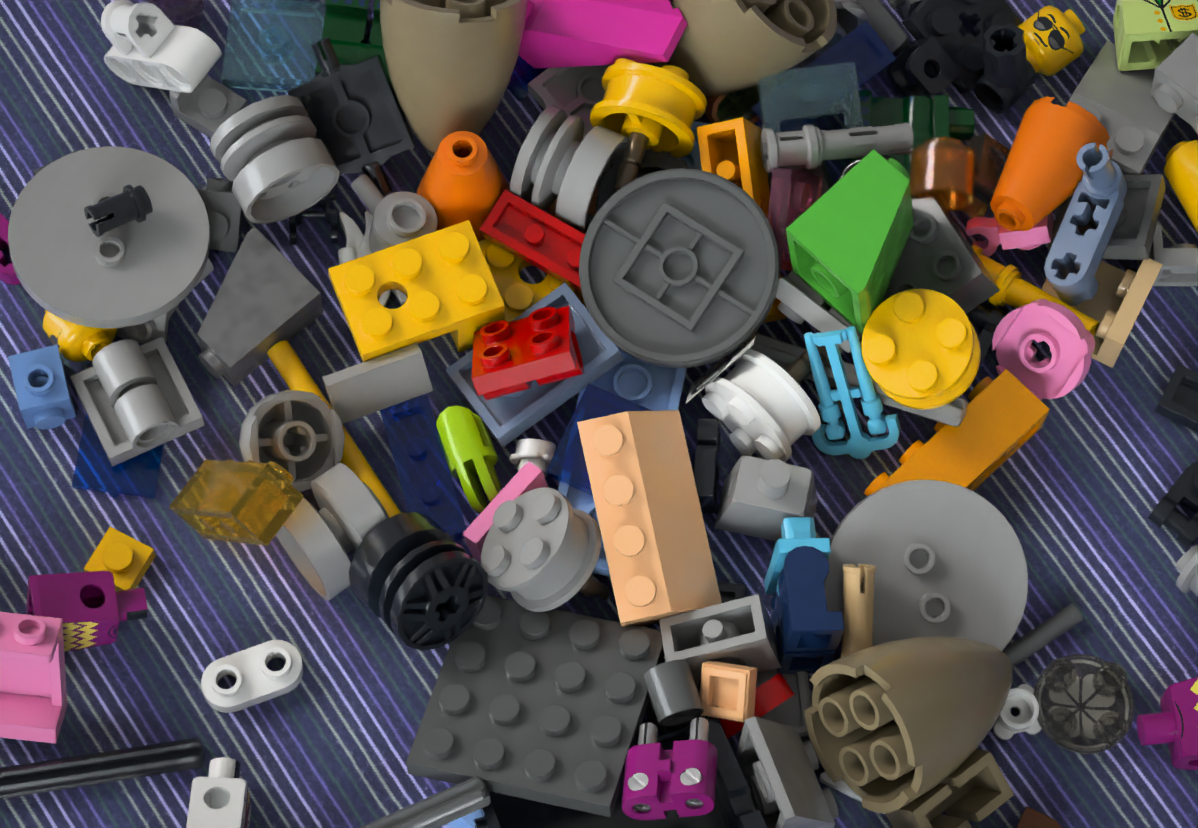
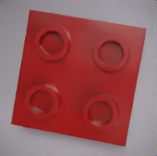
(525, 350)

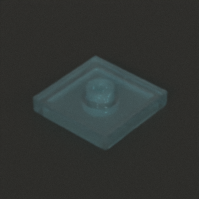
(271, 44)

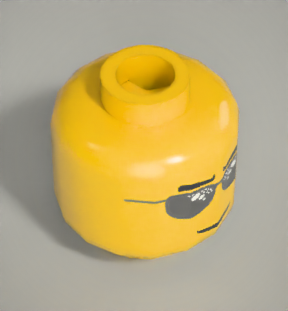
(74, 340)

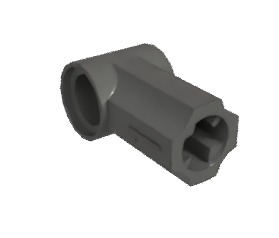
(672, 696)

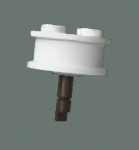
(764, 404)

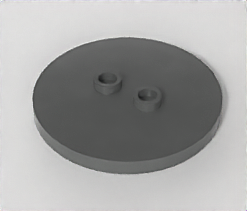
(679, 268)

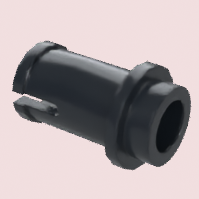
(119, 210)

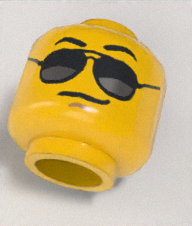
(1052, 39)

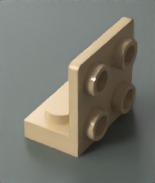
(1115, 305)

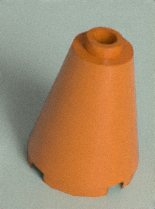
(1043, 162)
(462, 181)

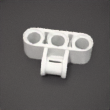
(153, 50)

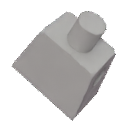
(762, 494)

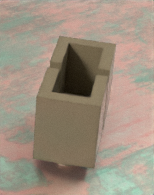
(965, 795)

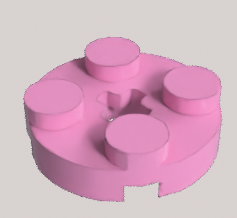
(1068, 343)

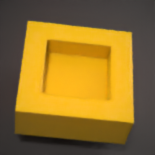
(123, 557)

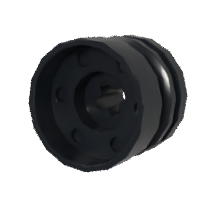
(418, 580)

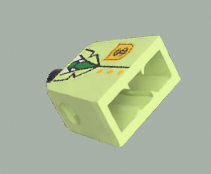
(1151, 30)

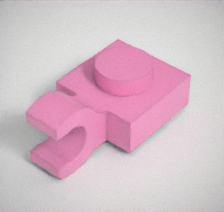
(1009, 239)

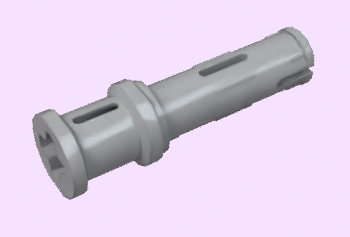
(813, 145)

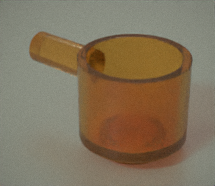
(947, 172)

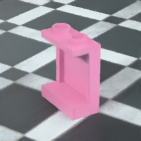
(32, 677)

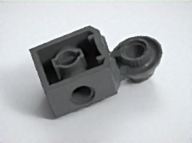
(938, 256)

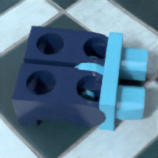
(799, 612)

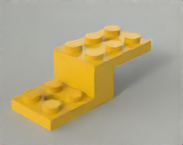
(448, 286)

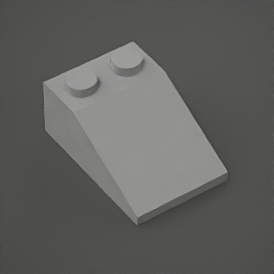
(1124, 108)
(783, 776)

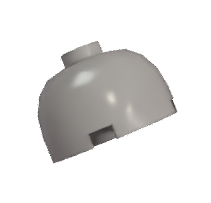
(295, 433)

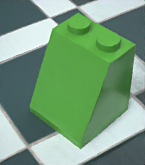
(854, 237)

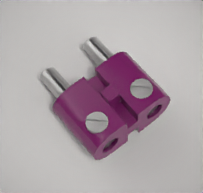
(670, 779)

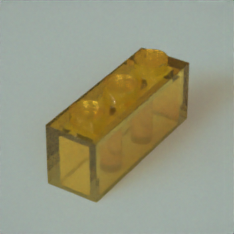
(237, 501)

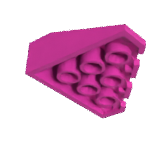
(599, 32)

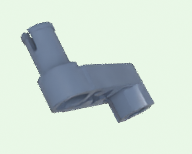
(1072, 252)

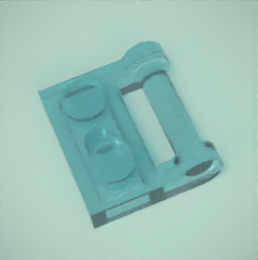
(810, 94)

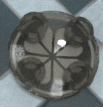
(1084, 703)

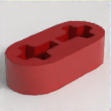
(767, 698)

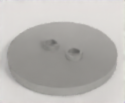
(126, 272)
(940, 563)

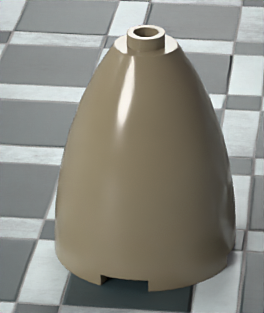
(744, 40)
(450, 61)
(905, 714)

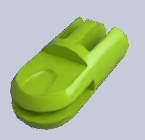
(469, 453)

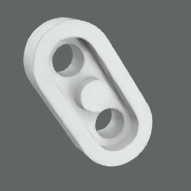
(254, 680)

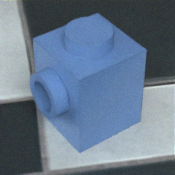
(42, 388)

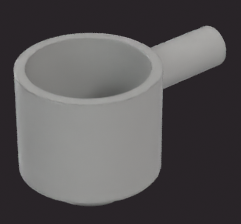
(396, 216)

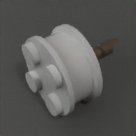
(542, 550)

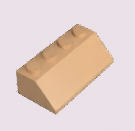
(649, 515)

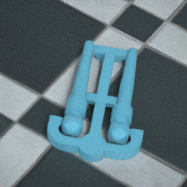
(859, 443)

